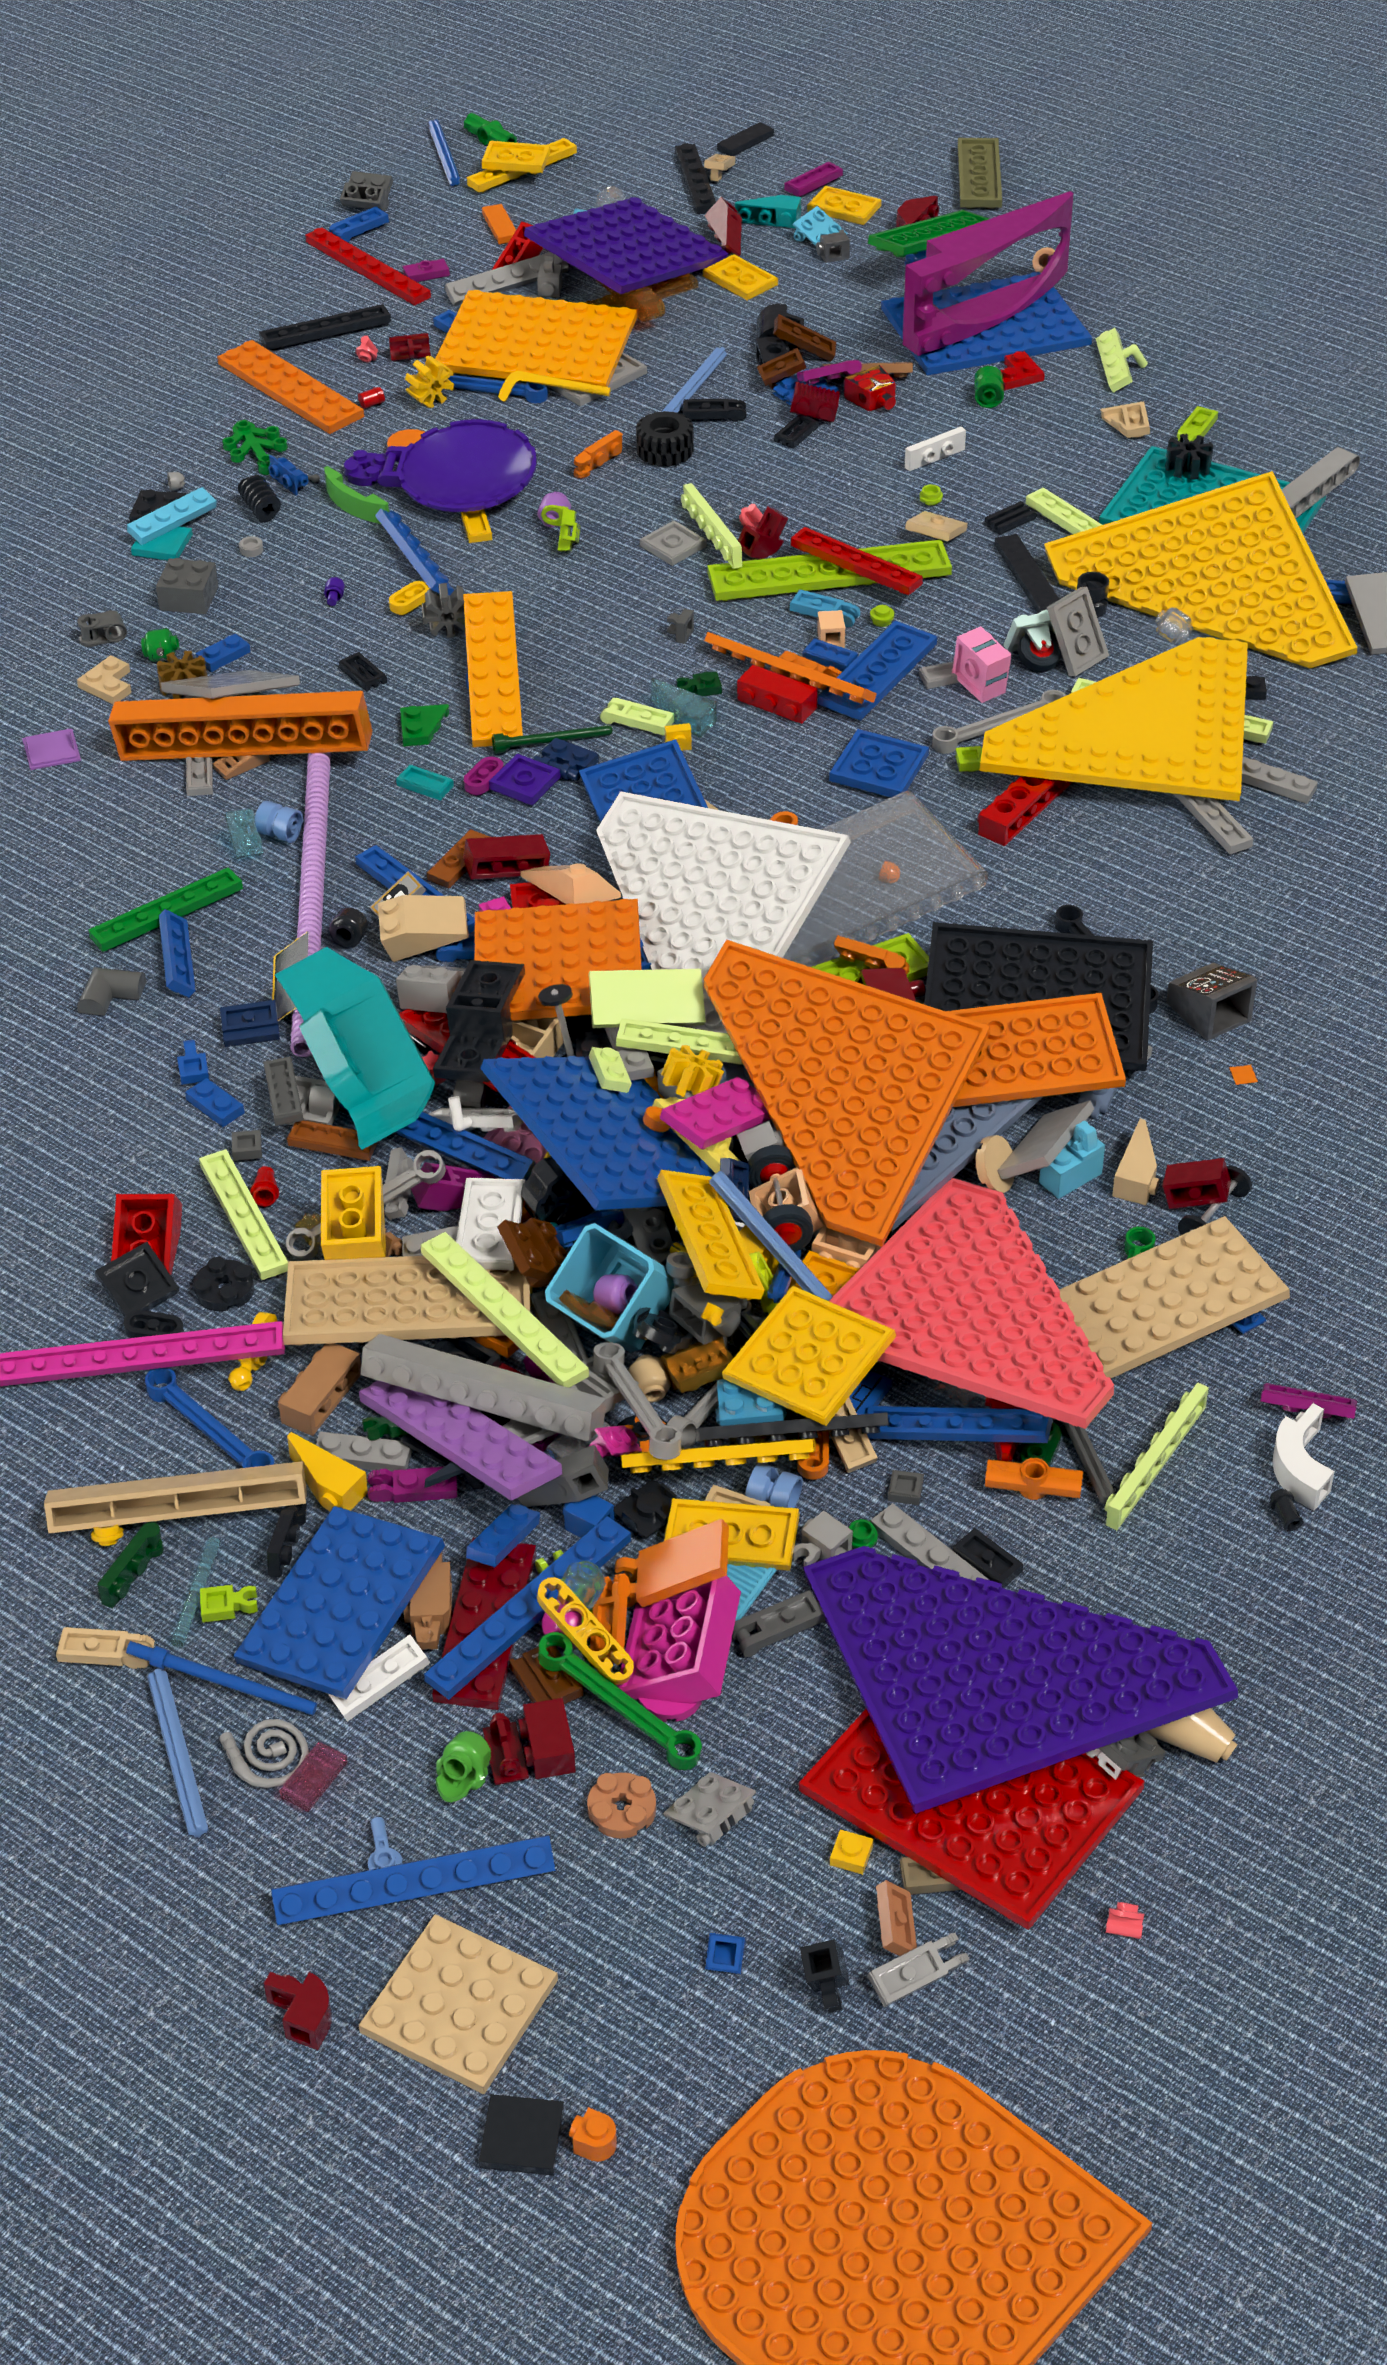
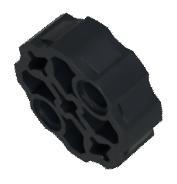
(552, 1194)

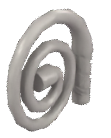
(242, 1769)

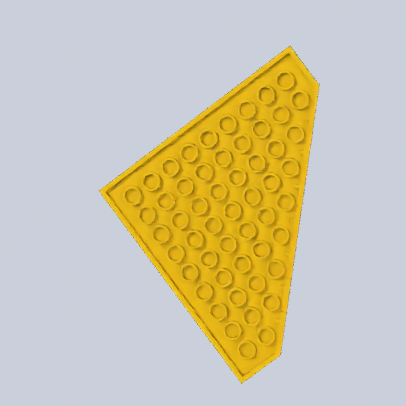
(1224, 561)
(1149, 728)

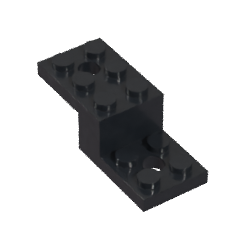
(478, 1019)

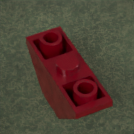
(917, 210)

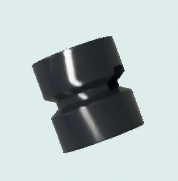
(1098, 588)

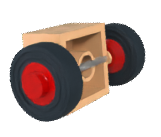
(783, 1196)

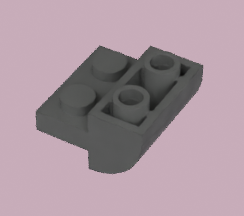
(367, 191)

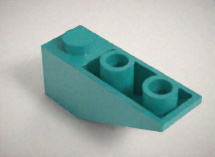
(770, 211)

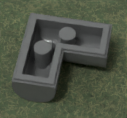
(109, 984)

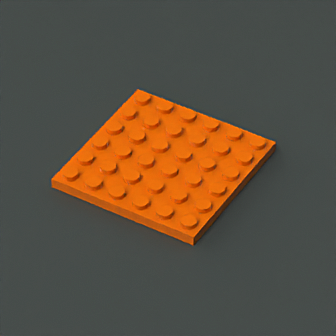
(560, 948)

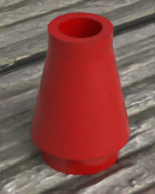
(265, 1188)

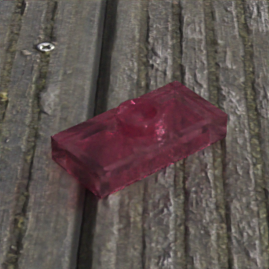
(313, 1776)

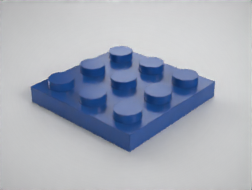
(878, 763)

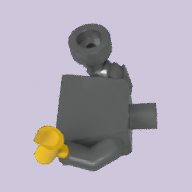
(700, 1312)

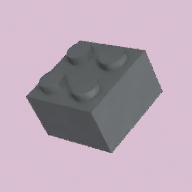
(187, 586)

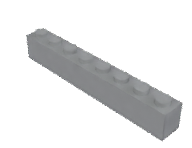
(483, 1387)

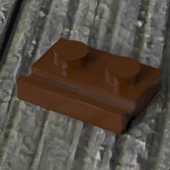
(541, 1683)

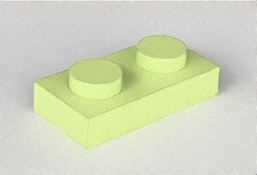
(610, 1069)

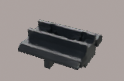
(646, 1508)

